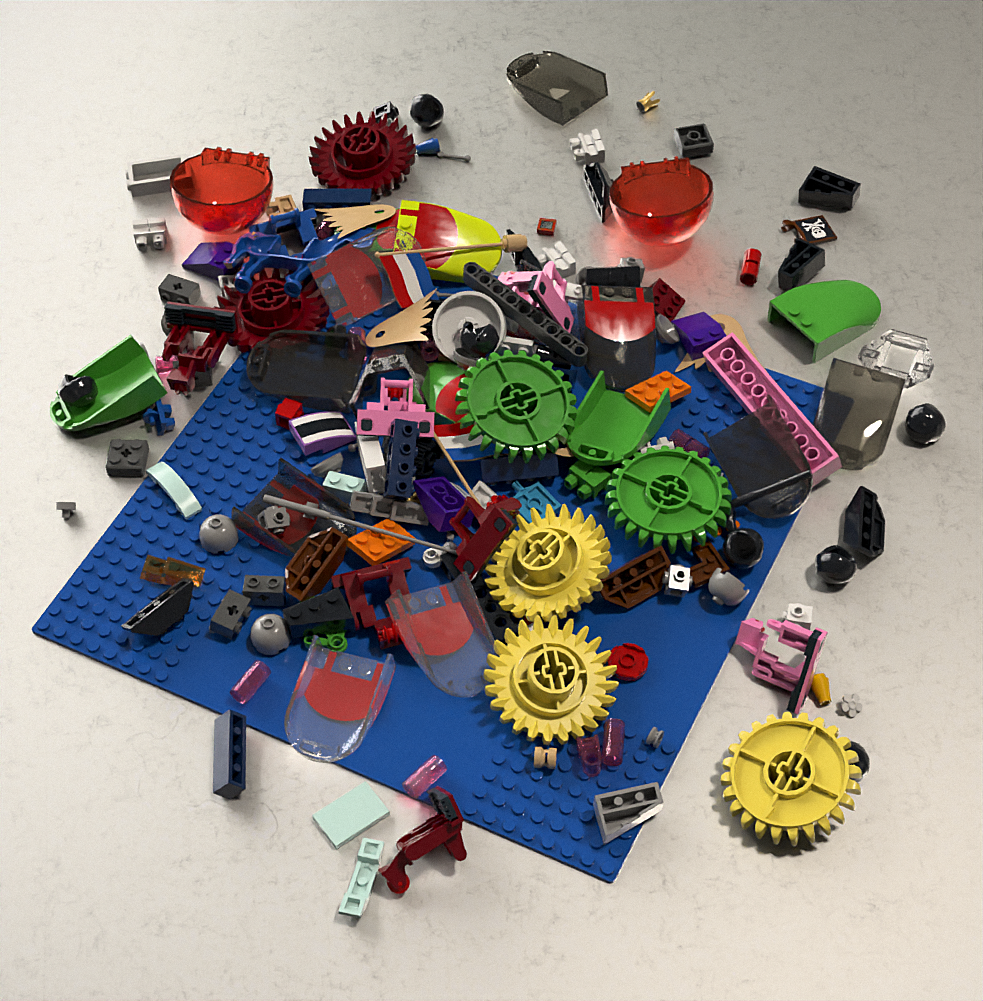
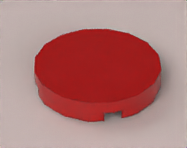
(630, 661)

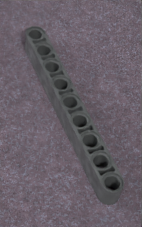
(526, 314)

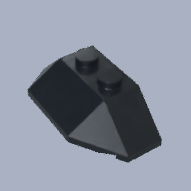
(599, 186)
(865, 523)
(163, 610)

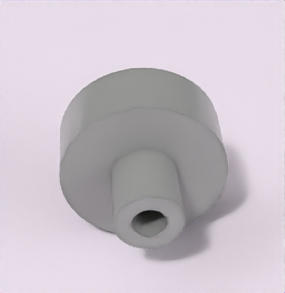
(66, 507)

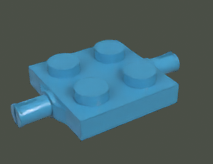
(536, 497)

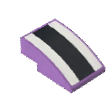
(321, 431)

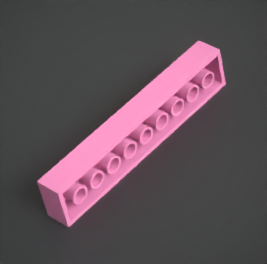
(752, 384)

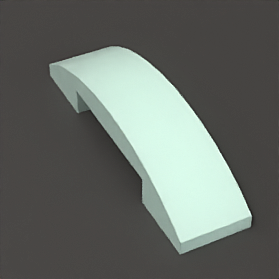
(175, 488)
(363, 878)

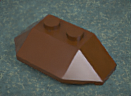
(315, 563)
(636, 579)

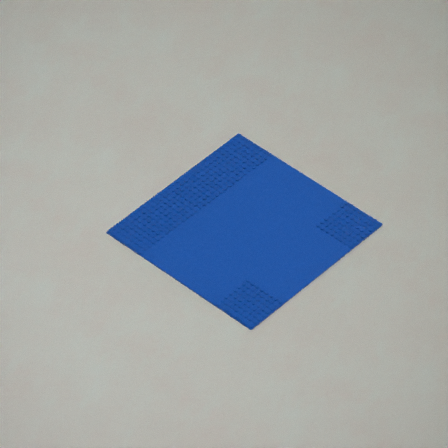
(235, 451)

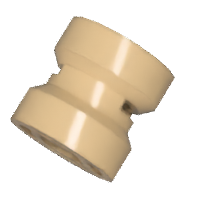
(540, 757)

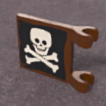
(812, 229)

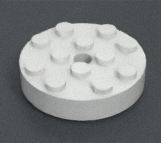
(462, 310)

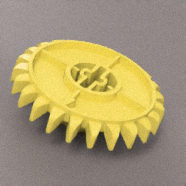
(549, 565)
(532, 698)
(788, 753)

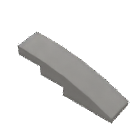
(389, 508)

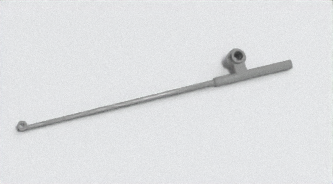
(311, 511)

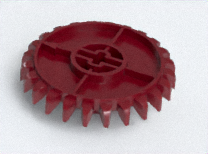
(363, 154)
(270, 309)

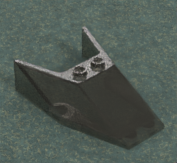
(392, 358)

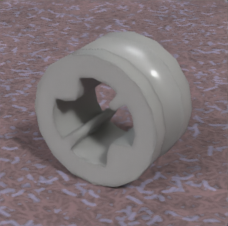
(655, 737)

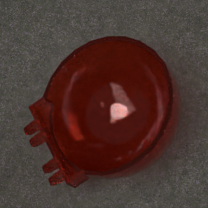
(222, 190)
(661, 201)

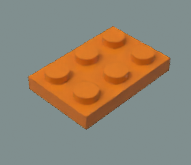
(649, 391)
(379, 547)

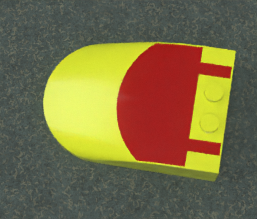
(445, 227)

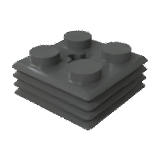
(693, 140)
(127, 457)

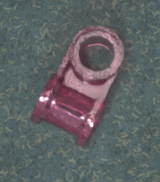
(589, 751)

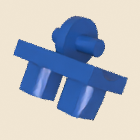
(157, 417)

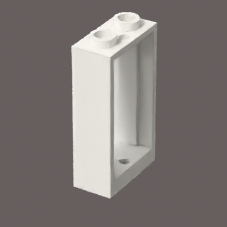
(149, 166)
(372, 462)

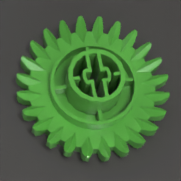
(516, 404)
(668, 497)

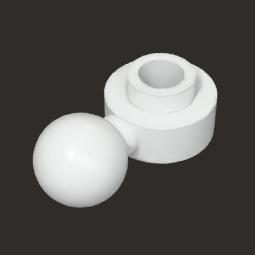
(434, 561)

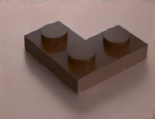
(708, 561)

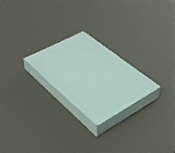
(350, 815)

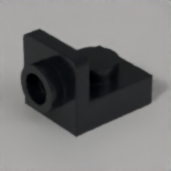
(388, 108)

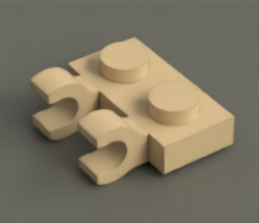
(282, 205)

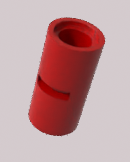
(750, 266)

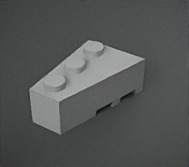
(626, 808)

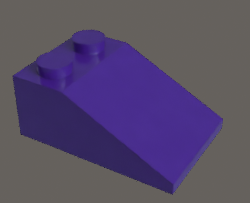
(208, 259)
(698, 333)
(441, 502)

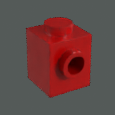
(287, 411)

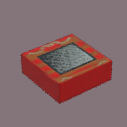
(546, 226)

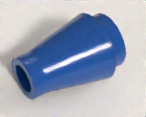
(428, 147)

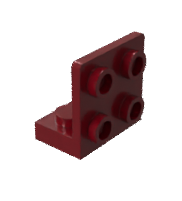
(666, 300)

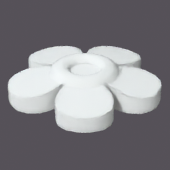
(851, 704)

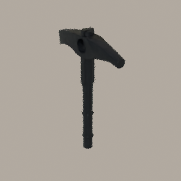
(752, 496)

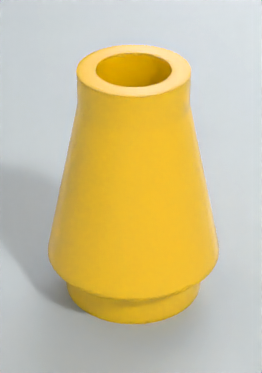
(821, 689)

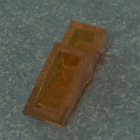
(171, 571)

